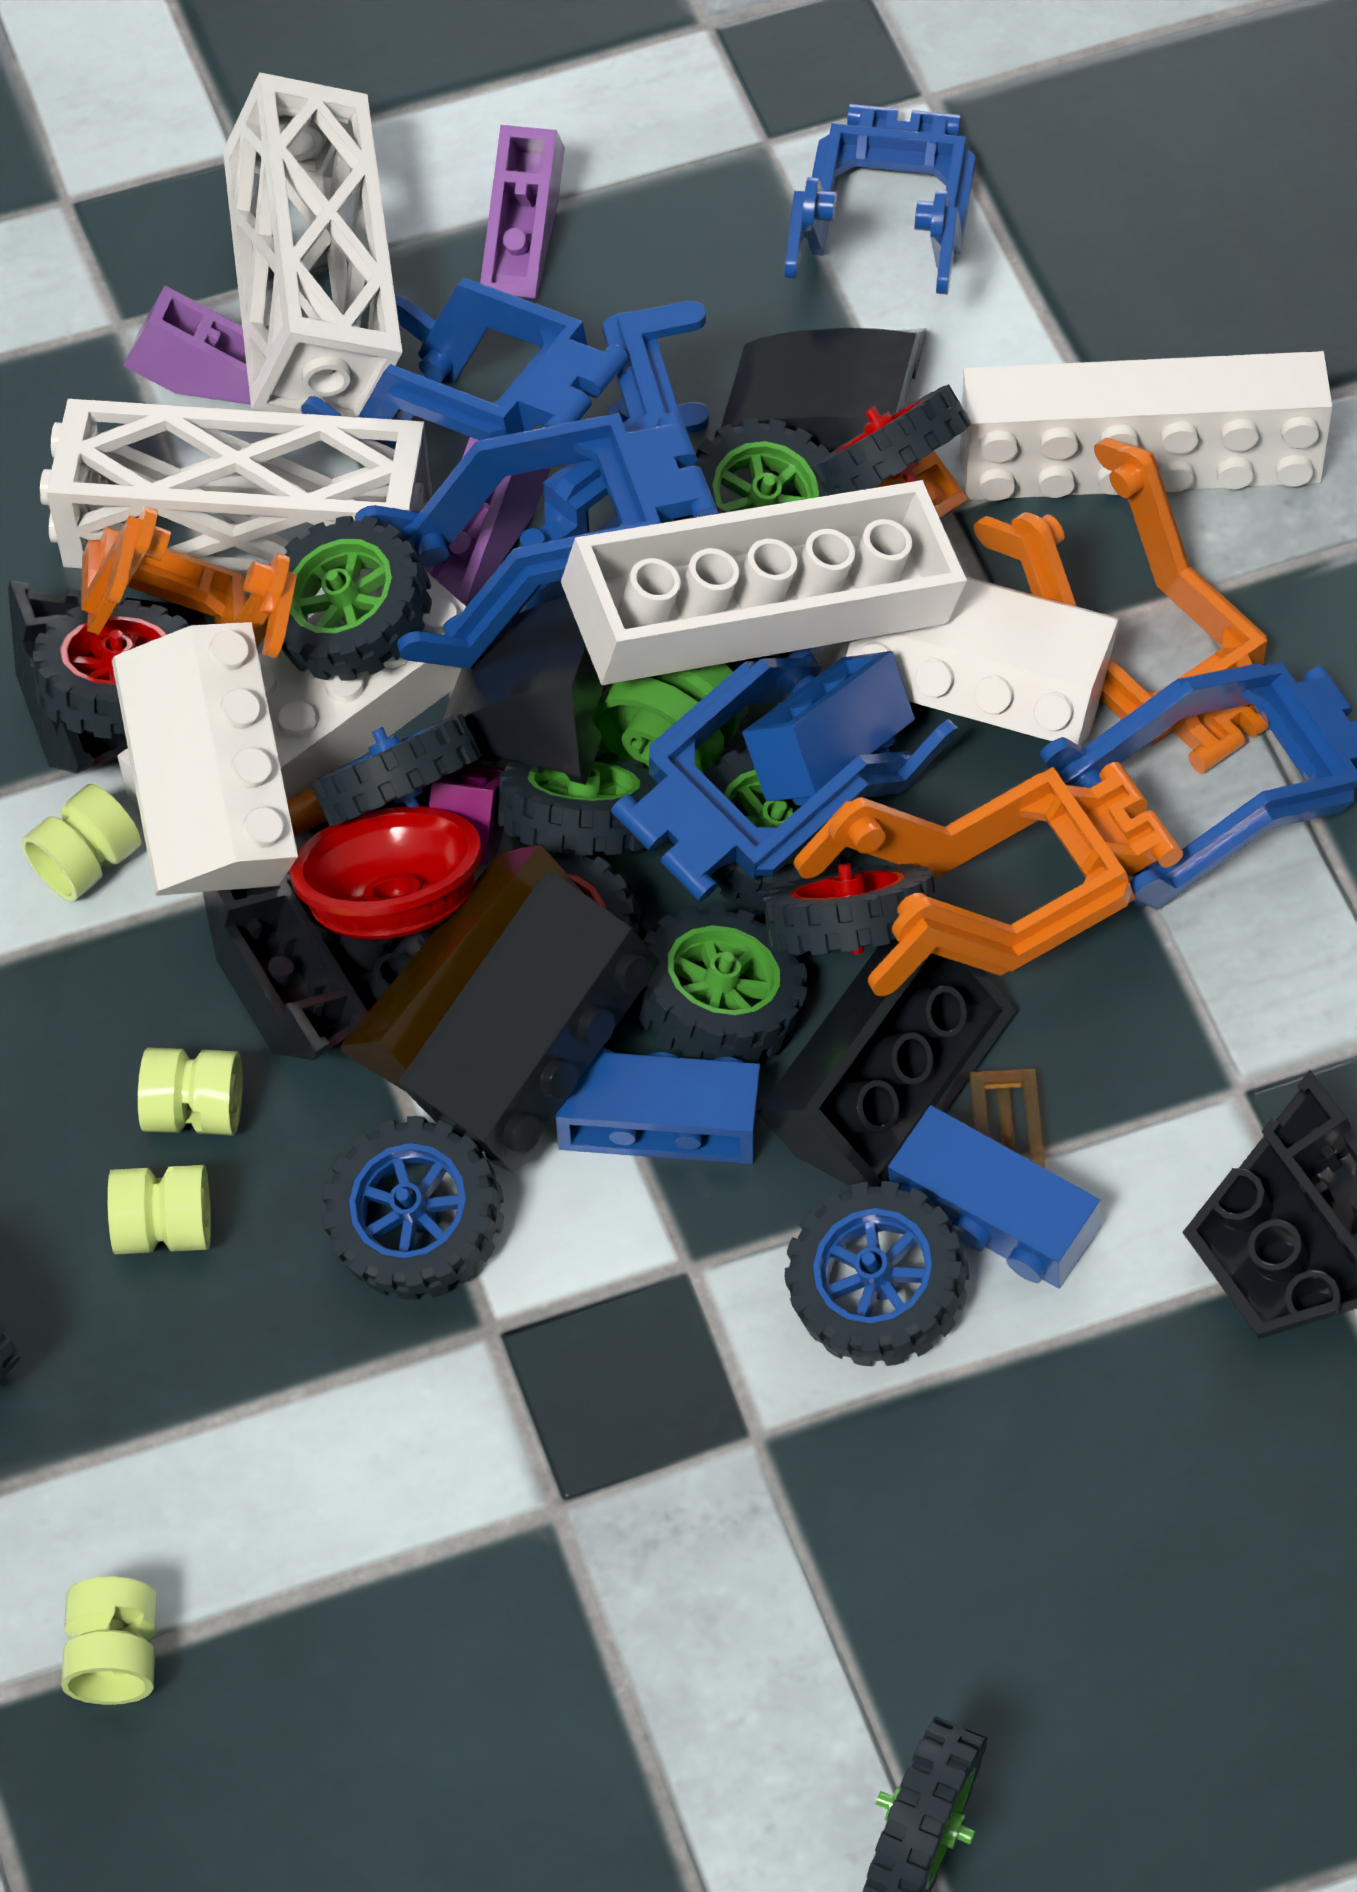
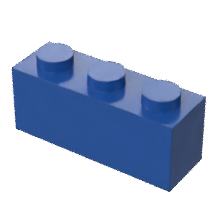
(827, 724)
(663, 1108)
(998, 1197)

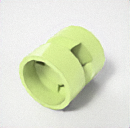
(73, 849)
(190, 1091)
(159, 1209)
(109, 1641)

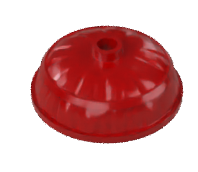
(388, 871)

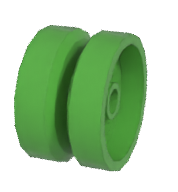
(642, 709)

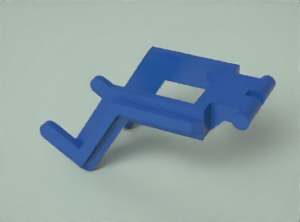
(880, 141)
(546, 393)
(645, 400)
(647, 479)
(1303, 716)
(707, 825)

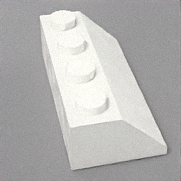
(1007, 661)
(205, 761)

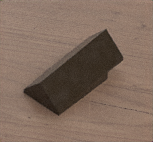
(442, 967)

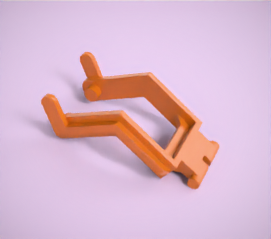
(1137, 477)
(141, 560)
(1098, 826)

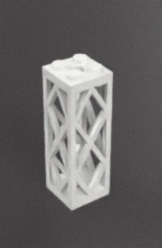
(295, 140)
(95, 490)

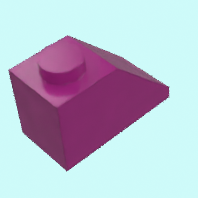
(474, 796)

